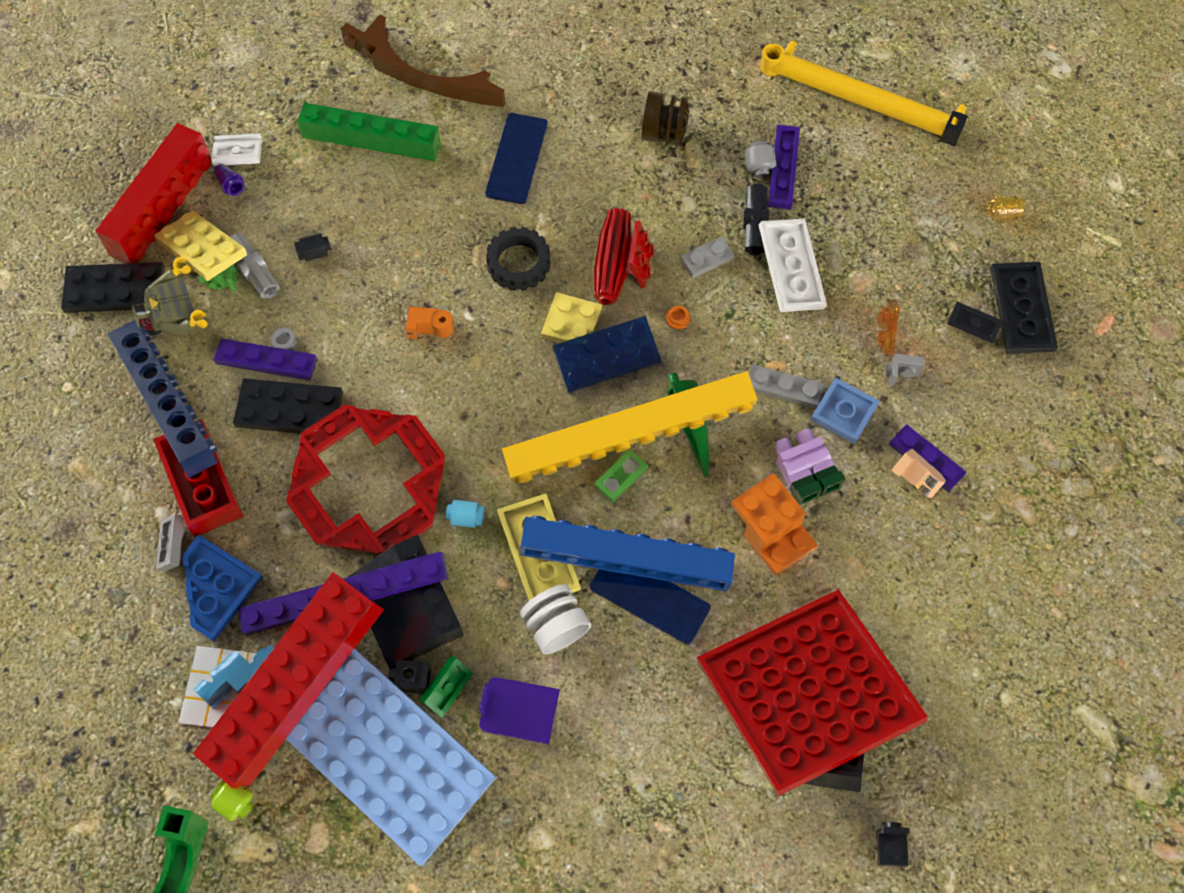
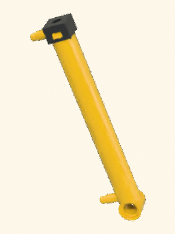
(780, 62)

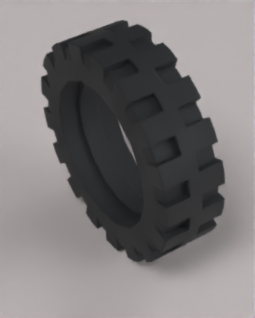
(518, 237)

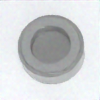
(284, 339)

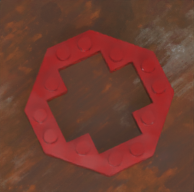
(355, 532)

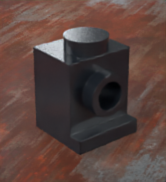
(418, 682)

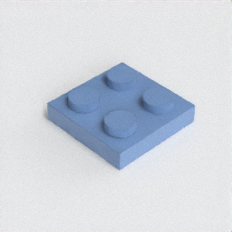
(845, 410)

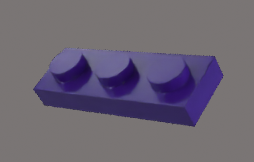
(909, 439)

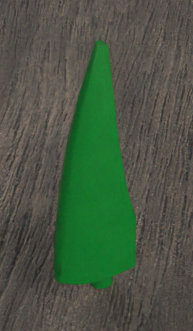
(697, 437)

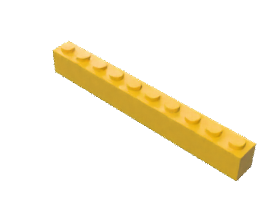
(629, 427)

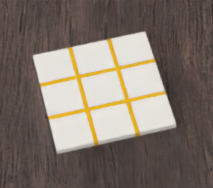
(195, 709)

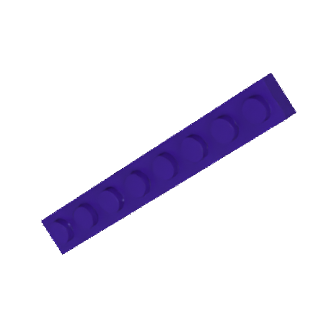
(373, 584)

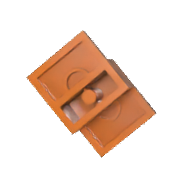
(774, 524)

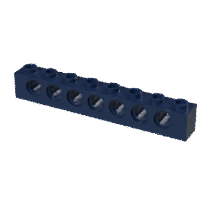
(162, 398)

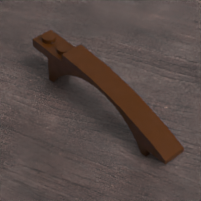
(375, 46)

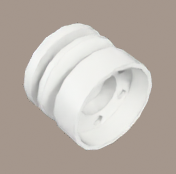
(555, 619)

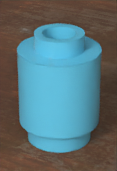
(465, 513)

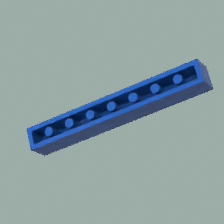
(627, 553)

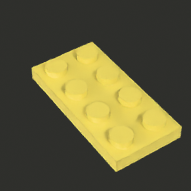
(201, 244)
(535, 573)

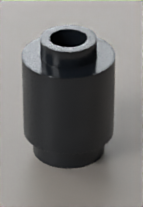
(312, 247)

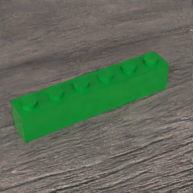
(369, 131)

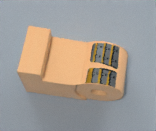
(919, 473)

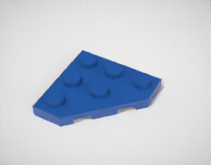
(215, 586)

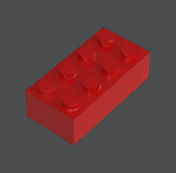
(205, 498)

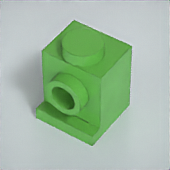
(226, 278)

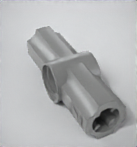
(255, 269)

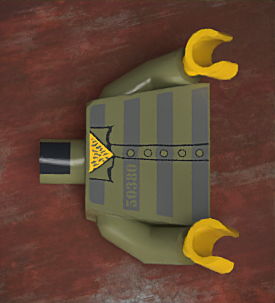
(169, 303)

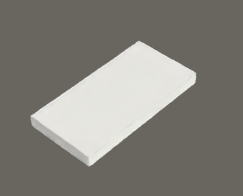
(792, 265)

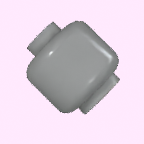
(760, 158)

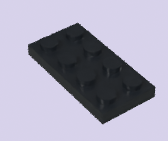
(107, 286)
(1023, 307)
(284, 405)

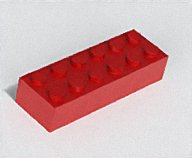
(154, 195)

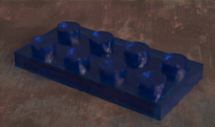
(606, 354)

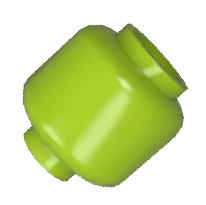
(231, 802)

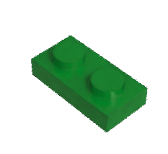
(446, 686)

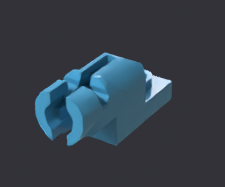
(229, 675)

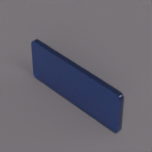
(516, 158)
(655, 602)

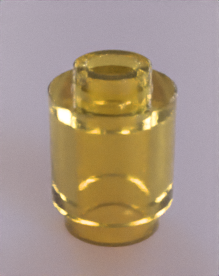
(1005, 208)

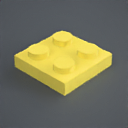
(570, 318)

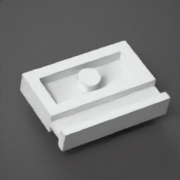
(237, 149)

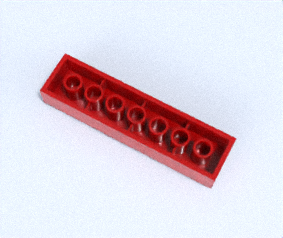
(287, 682)

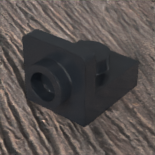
(892, 845)

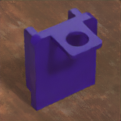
(518, 710)

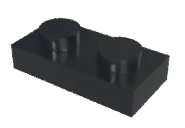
(974, 322)

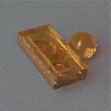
(888, 321)

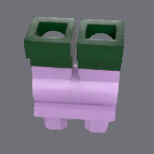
(807, 467)

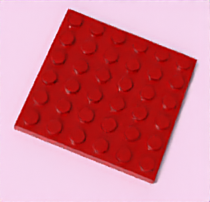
(810, 691)

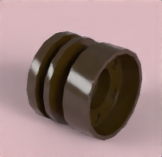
(664, 118)

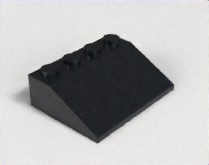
(413, 619)

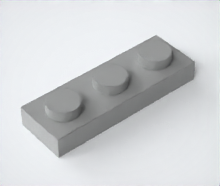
(786, 386)

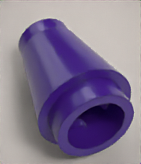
(229, 180)

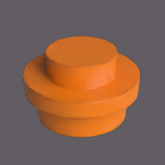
(678, 317)

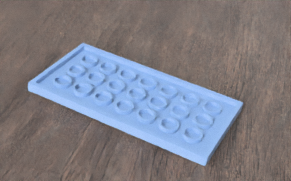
(390, 757)

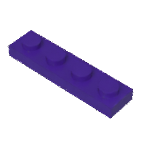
(784, 172)
(265, 359)

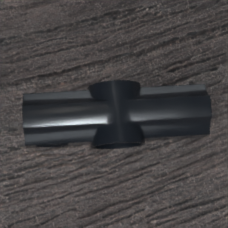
(754, 213)

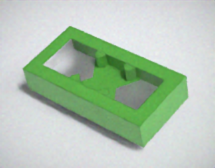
(620, 476)

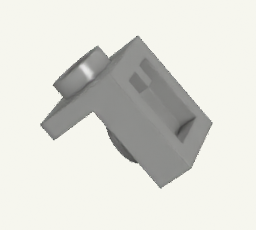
(902, 364)

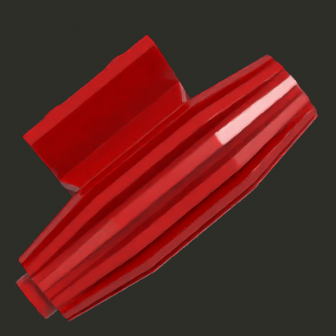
(620, 254)

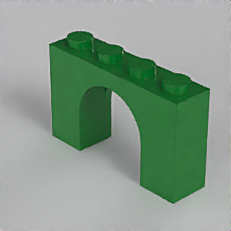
(183, 838)

